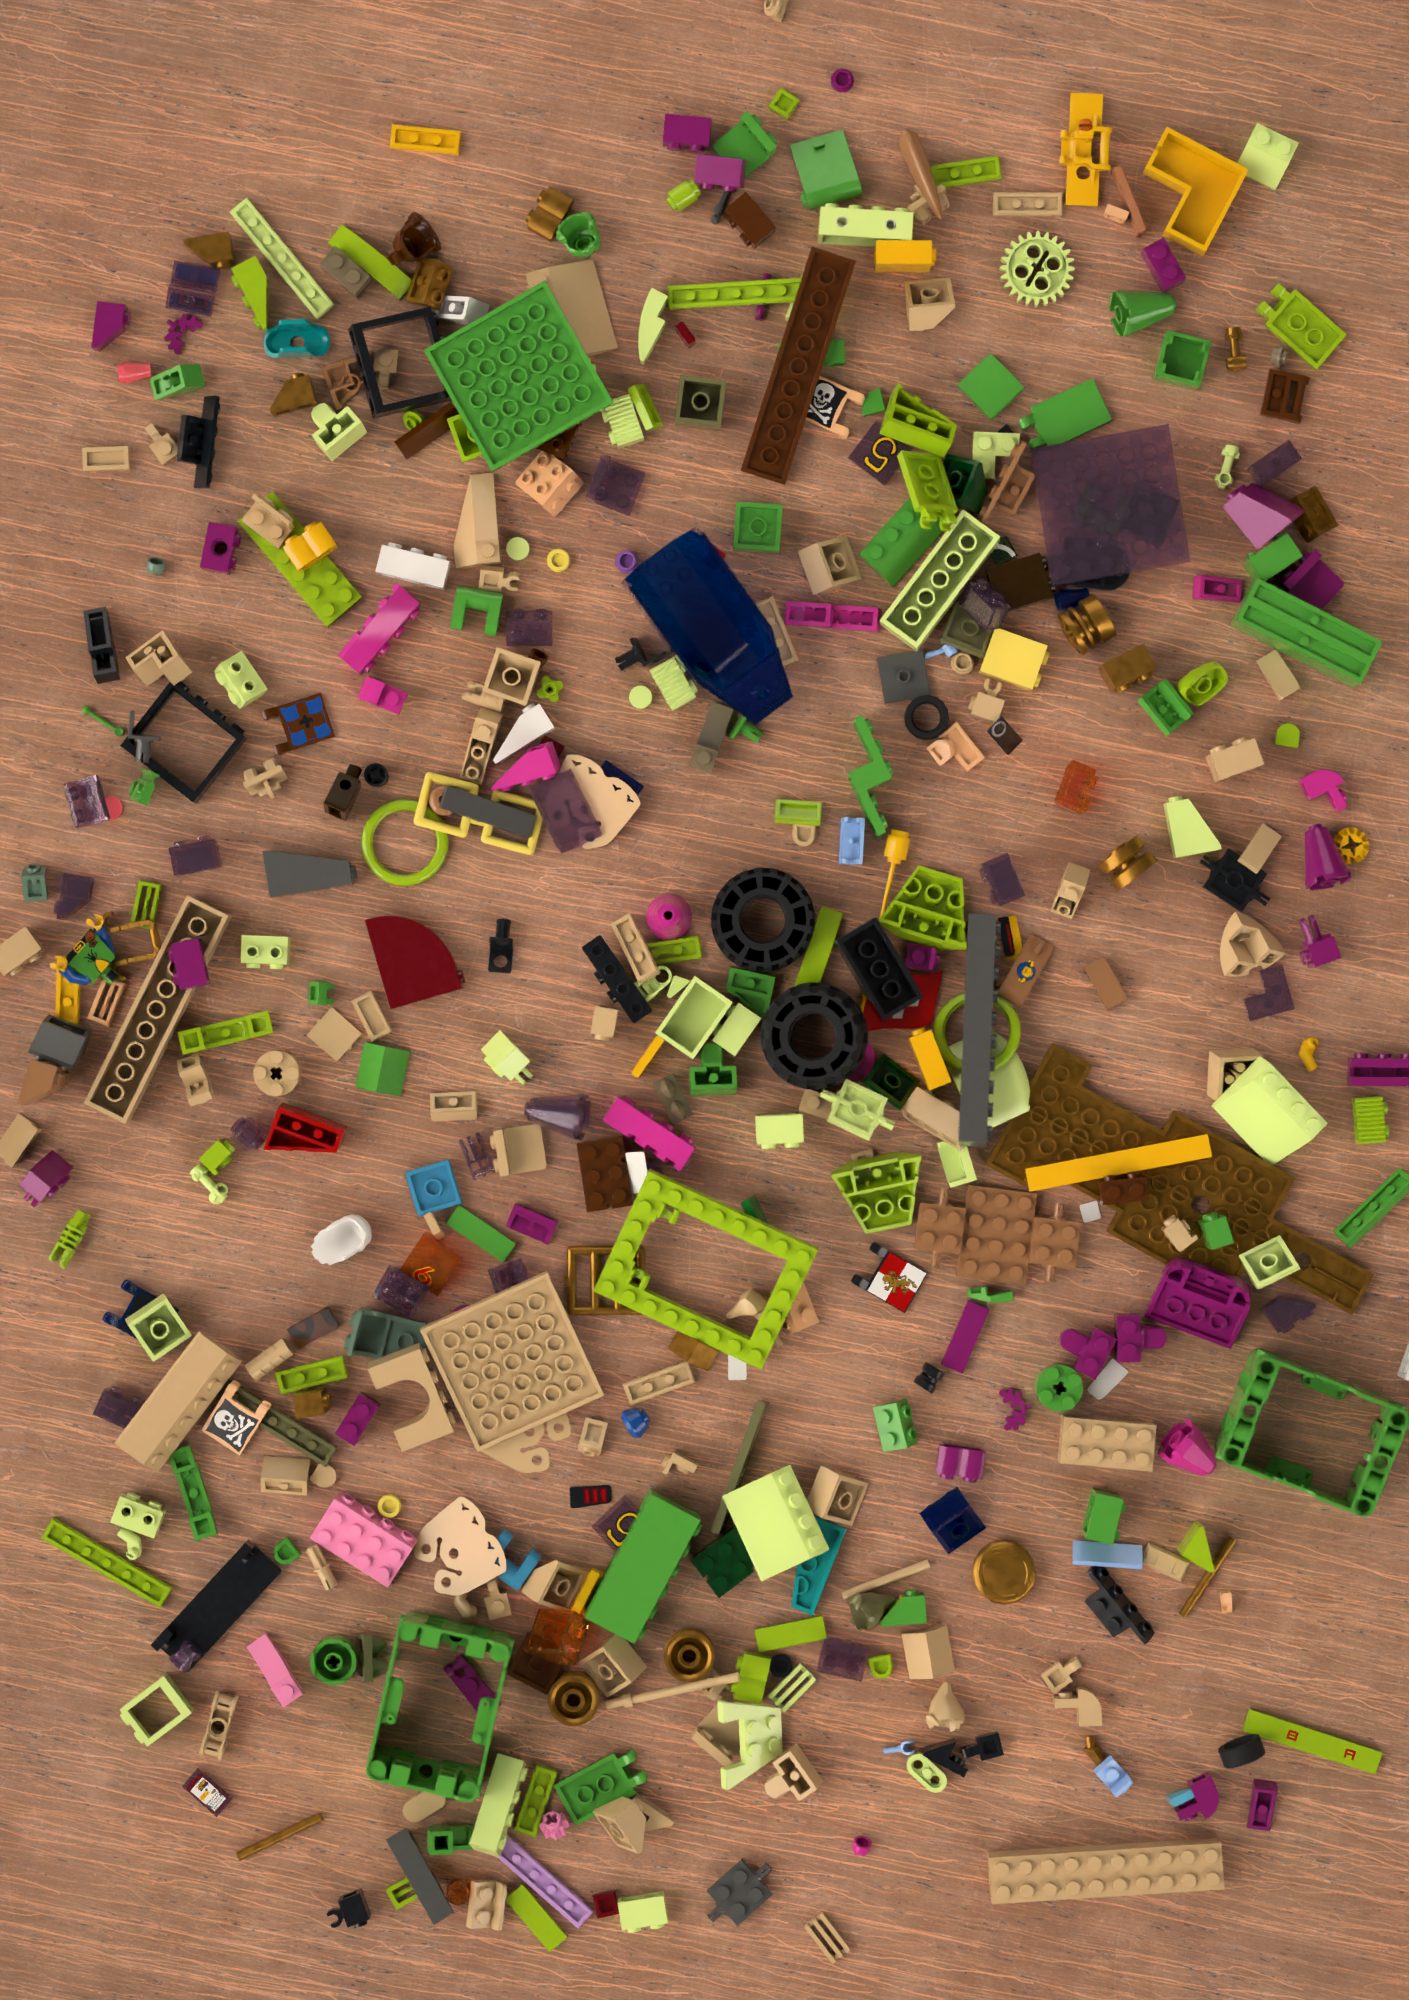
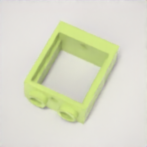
(176, 1697)

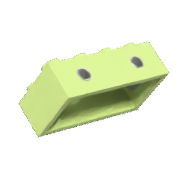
(863, 226)

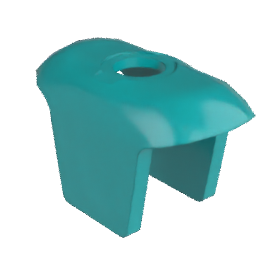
(278, 339)

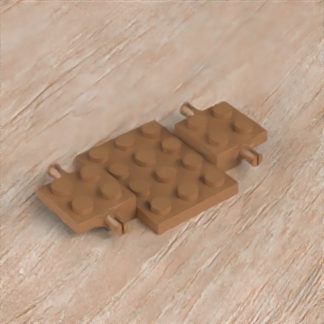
(997, 1235)

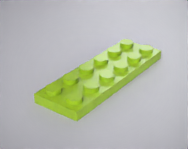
(319, 585)

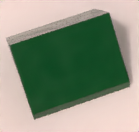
(891, 1081)

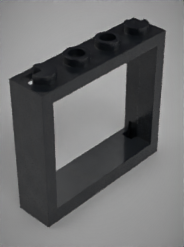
(367, 372)
(200, 704)

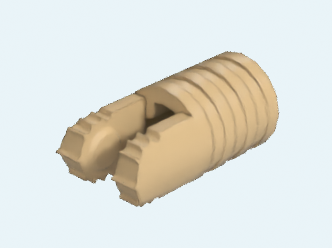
(485, 700)

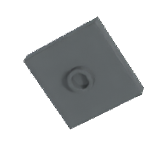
(903, 676)

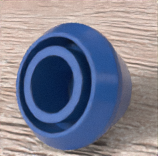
(635, 1421)

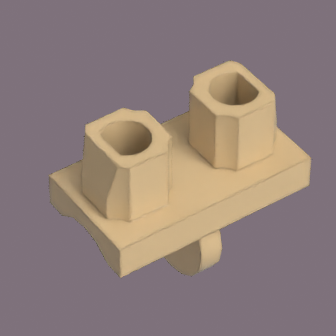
(920, 206)
(266, 782)

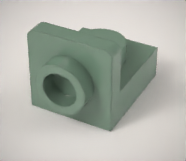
(34, 883)

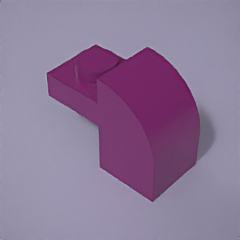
(1205, 1798)

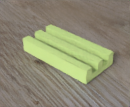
(778, 1701)

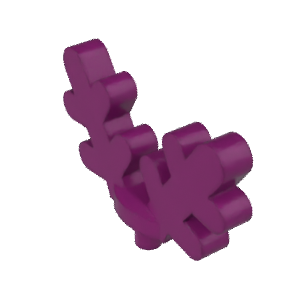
(183, 323)
(1016, 1400)

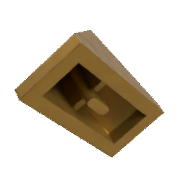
(693, 1350)

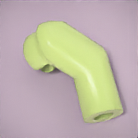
(133, 1543)

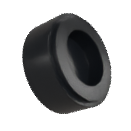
(780, 1665)

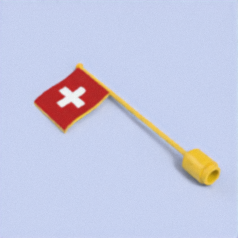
(921, 1012)

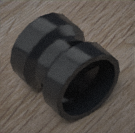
(373, 776)
(929, 1383)

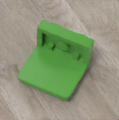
(747, 142)

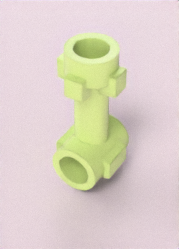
(1224, 478)
(218, 1191)

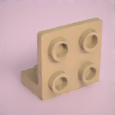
(267, 522)
(718, 1738)

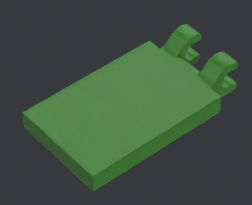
(1067, 415)
(599, 1785)

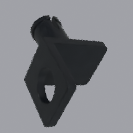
(637, 655)
(501, 946)

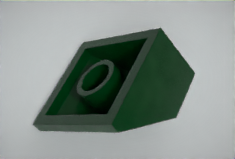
(966, 482)

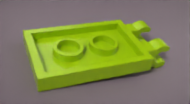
(1301, 326)
(928, 488)

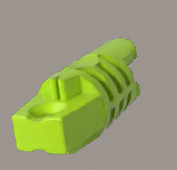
(70, 1238)

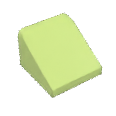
(676, 985)

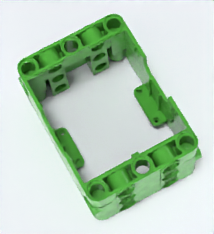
(1254, 1389)
(404, 1767)

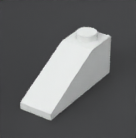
(527, 729)

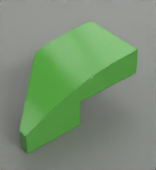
(981, 1293)

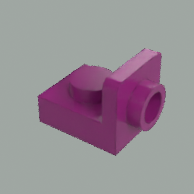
(921, 957)

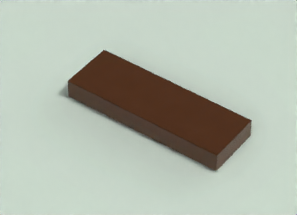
(426, 431)

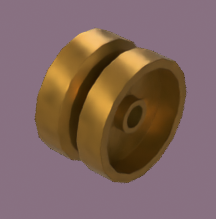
(1127, 863)

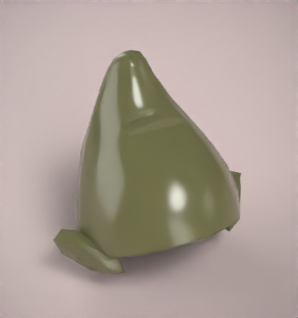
(869, 1609)

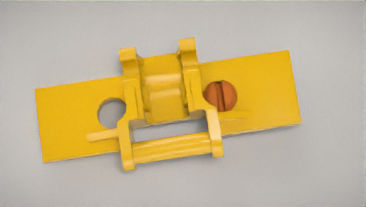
(1076, 145)

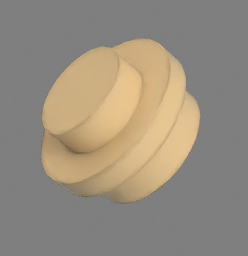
(962, 662)

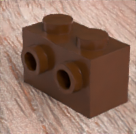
(749, 221)
(1123, 1190)

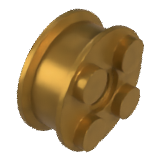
(684, 1640)
(569, 1713)

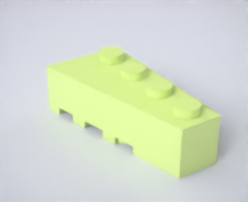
(498, 1805)

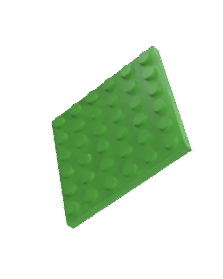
(518, 376)

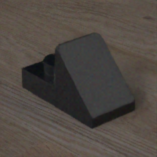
(940, 1754)

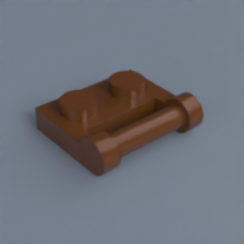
(1277, 394)

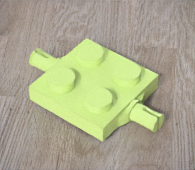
(857, 1109)

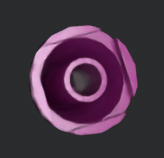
(1323, 860)

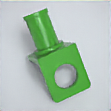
(745, 728)

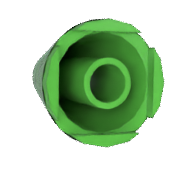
(1139, 310)

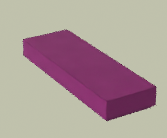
(965, 1336)

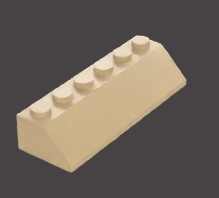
(178, 1401)

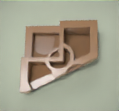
(342, 380)

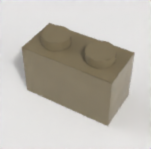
(346, 272)

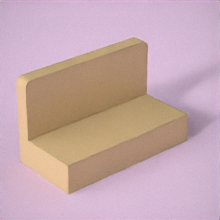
(18, 1140)
(285, 1475)

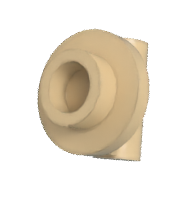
(775, 9)

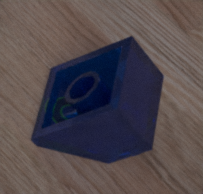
(952, 1520)

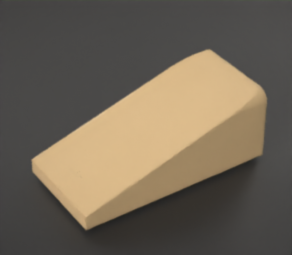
(1278, 675)

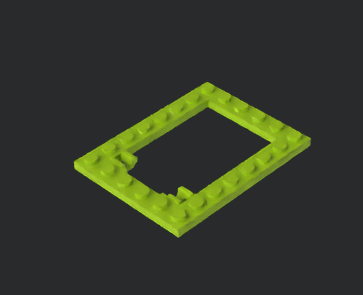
(651, 1203)

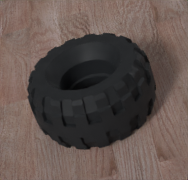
(849, 1042)

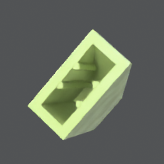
(1187, 829)

